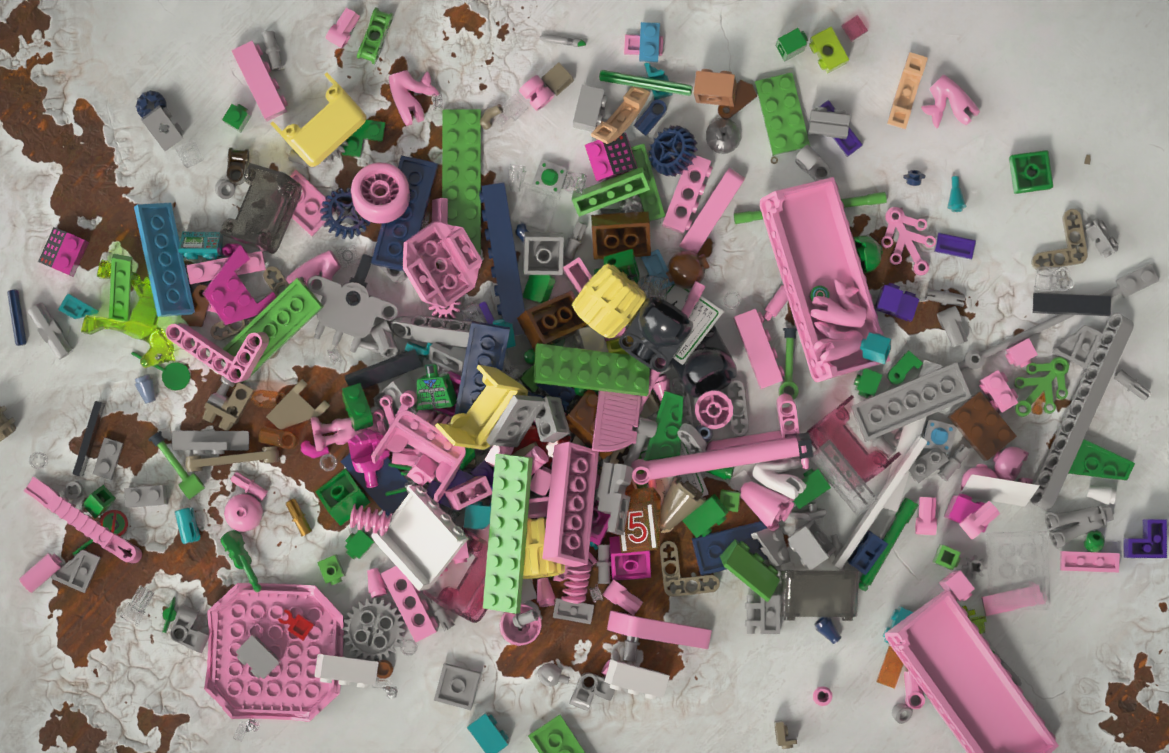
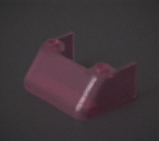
(833, 427)
(469, 595)

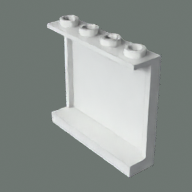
(421, 538)

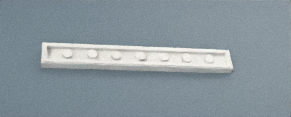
(908, 436)
(883, 497)

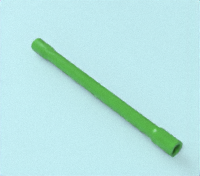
(870, 199)

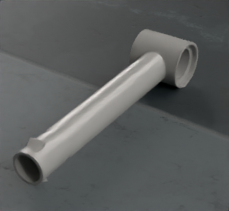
(645, 429)

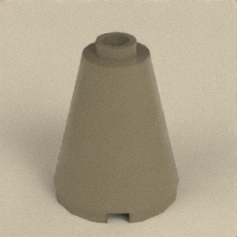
(679, 503)

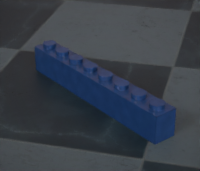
(503, 254)

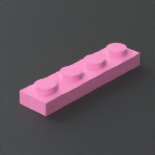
(207, 270)

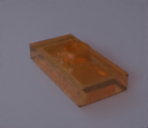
(890, 669)

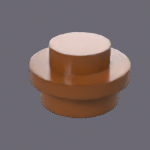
(384, 669)

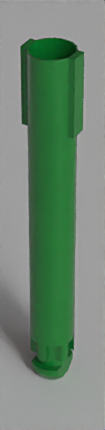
(902, 517)

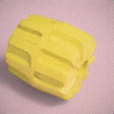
(609, 301)
(533, 563)

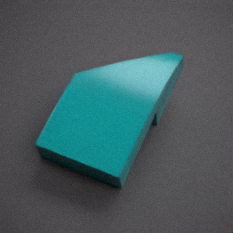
(657, 74)
(76, 308)
(420, 349)

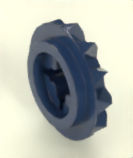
(152, 96)

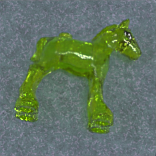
(141, 323)

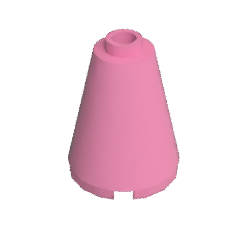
(767, 504)

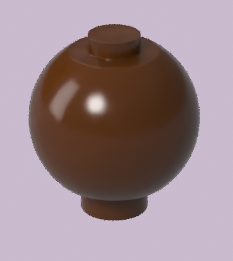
(687, 268)

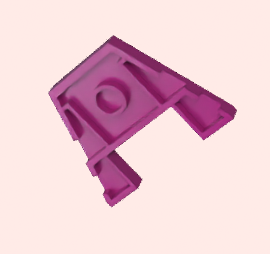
(230, 296)

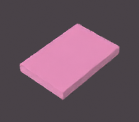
(308, 209)

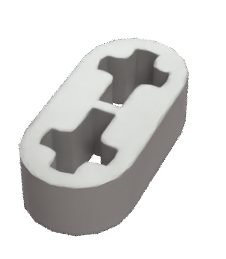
(691, 438)

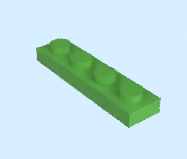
(649, 199)
(120, 287)

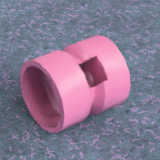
(536, 92)

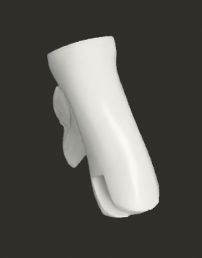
(770, 475)

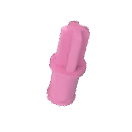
(249, 486)

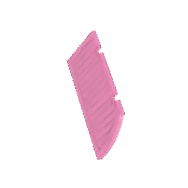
(614, 421)

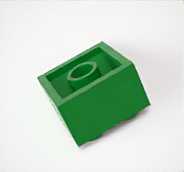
(340, 496)

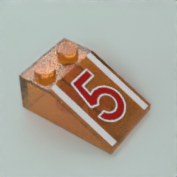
(642, 521)

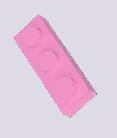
(1089, 561)

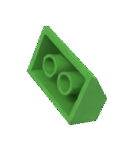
(751, 569)

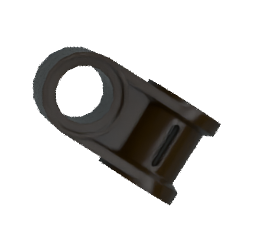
(237, 161)

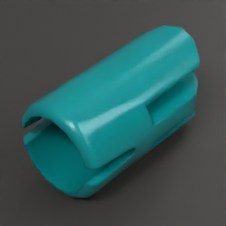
(187, 525)

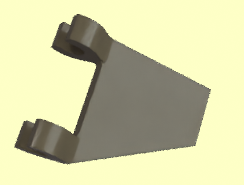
(294, 409)

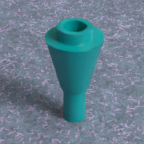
(956, 199)

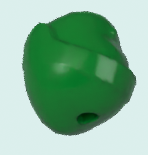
(1094, 541)

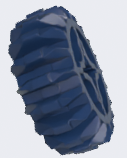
(681, 142)
(332, 201)

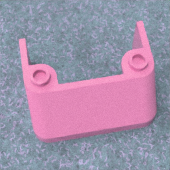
(427, 439)

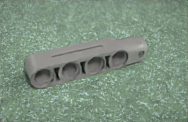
(432, 330)

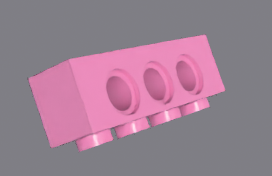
(672, 220)
(418, 631)

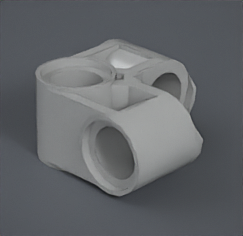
(810, 162)
(192, 638)
(583, 695)

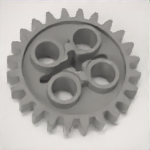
(357, 624)

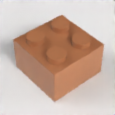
(715, 87)

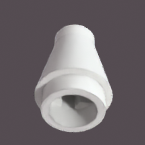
(1104, 494)

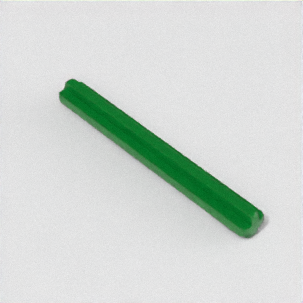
(645, 82)

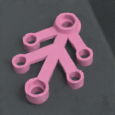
(906, 237)
(406, 404)

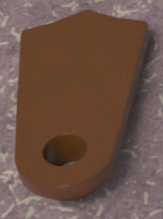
(744, 95)
(200, 306)

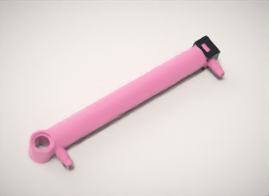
(723, 458)

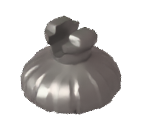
(721, 143)

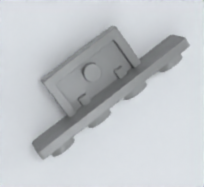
(210, 440)

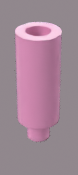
(776, 304)

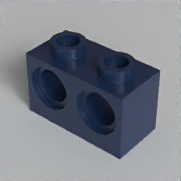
(867, 552)

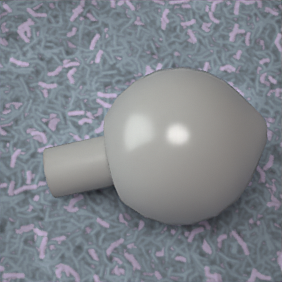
(551, 674)

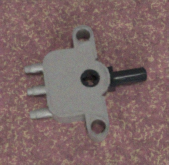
(346, 317)

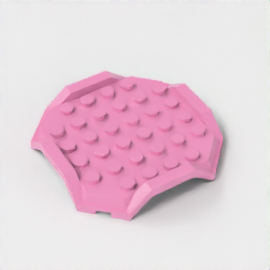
(290, 688)

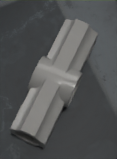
(50, 330)

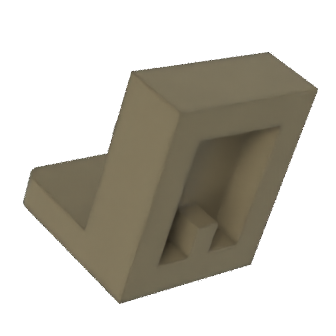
(781, 732)

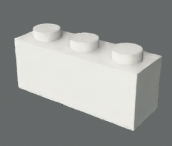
(346, 670)
(636, 679)

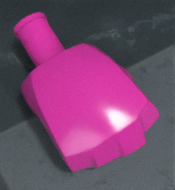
(361, 449)

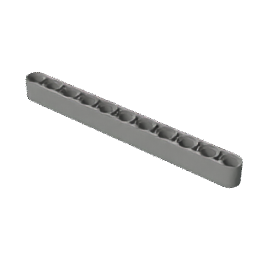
(1082, 410)

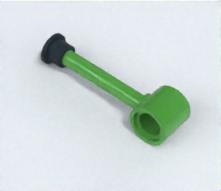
(790, 335)
(191, 484)

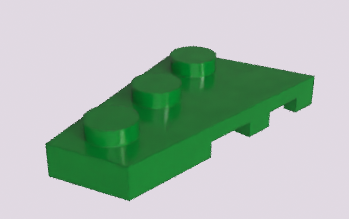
(1101, 463)

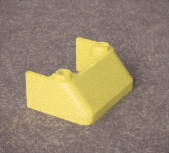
(326, 129)
(474, 428)

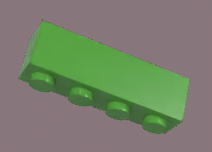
(611, 191)

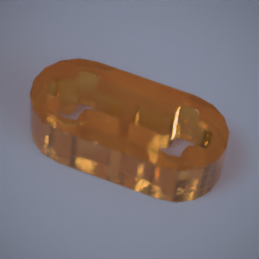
(268, 394)

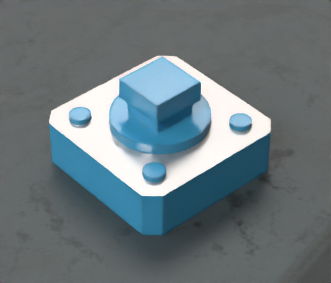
(939, 434)

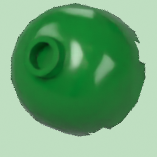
(869, 252)

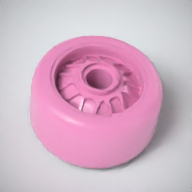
(376, 180)

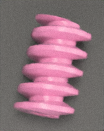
(370, 520)
(577, 584)

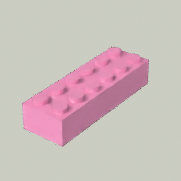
(570, 504)

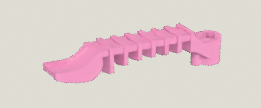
(110, 541)

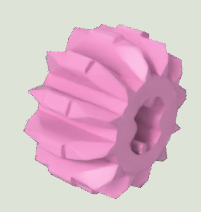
(444, 312)

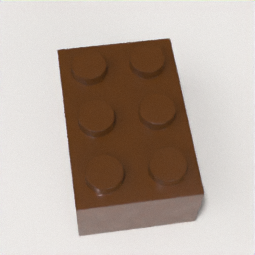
(621, 233)
(551, 320)
(582, 419)
(982, 426)

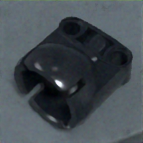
(657, 333)
(708, 366)

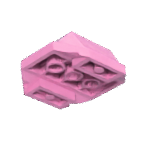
(456, 260)

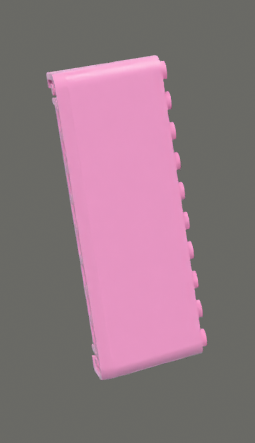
(813, 250)
(967, 681)

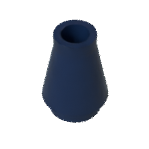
(827, 628)

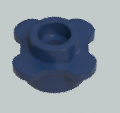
(914, 177)

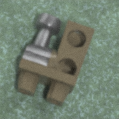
(226, 407)

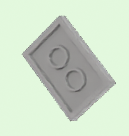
(515, 421)

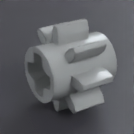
(630, 204)
(980, 567)

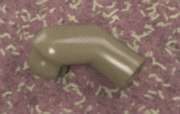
(489, 114)

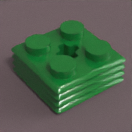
(1038, 162)

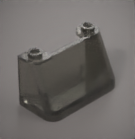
(265, 209)
(818, 593)

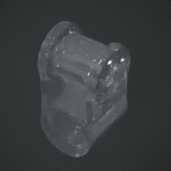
(1051, 279)

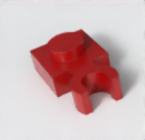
(298, 626)

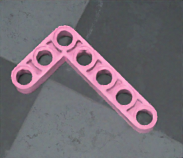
(217, 353)
(785, 431)
(659, 630)

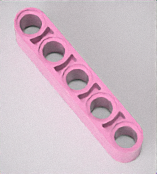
(712, 211)

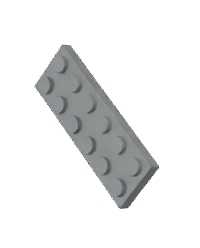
(911, 402)

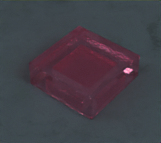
(854, 28)

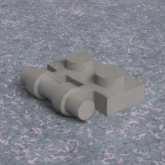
(769, 615)

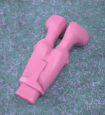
(343, 428)

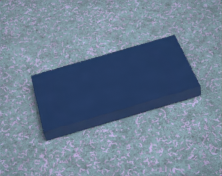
(388, 479)
(709, 548)

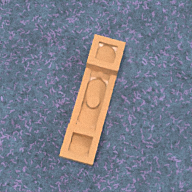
(907, 90)
(623, 116)

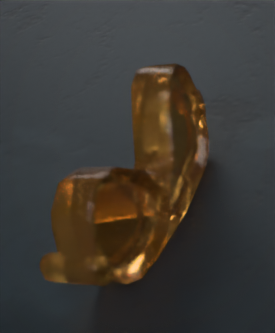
(1036, 408)

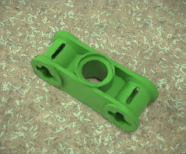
(380, 23)

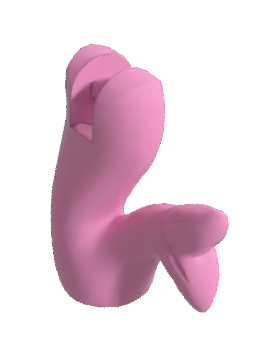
(958, 100)
(405, 102)
(324, 263)
(847, 315)
(839, 343)

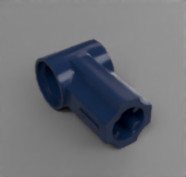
(649, 118)

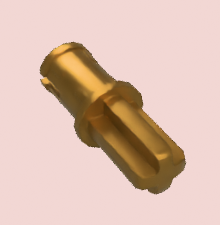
(298, 517)

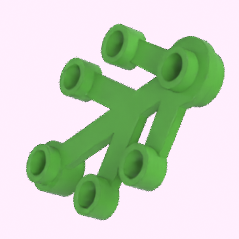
(1044, 384)

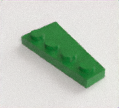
(669, 420)

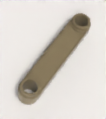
(268, 455)

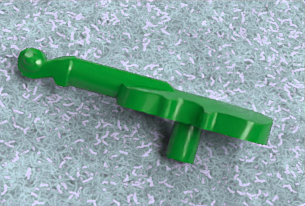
(234, 544)

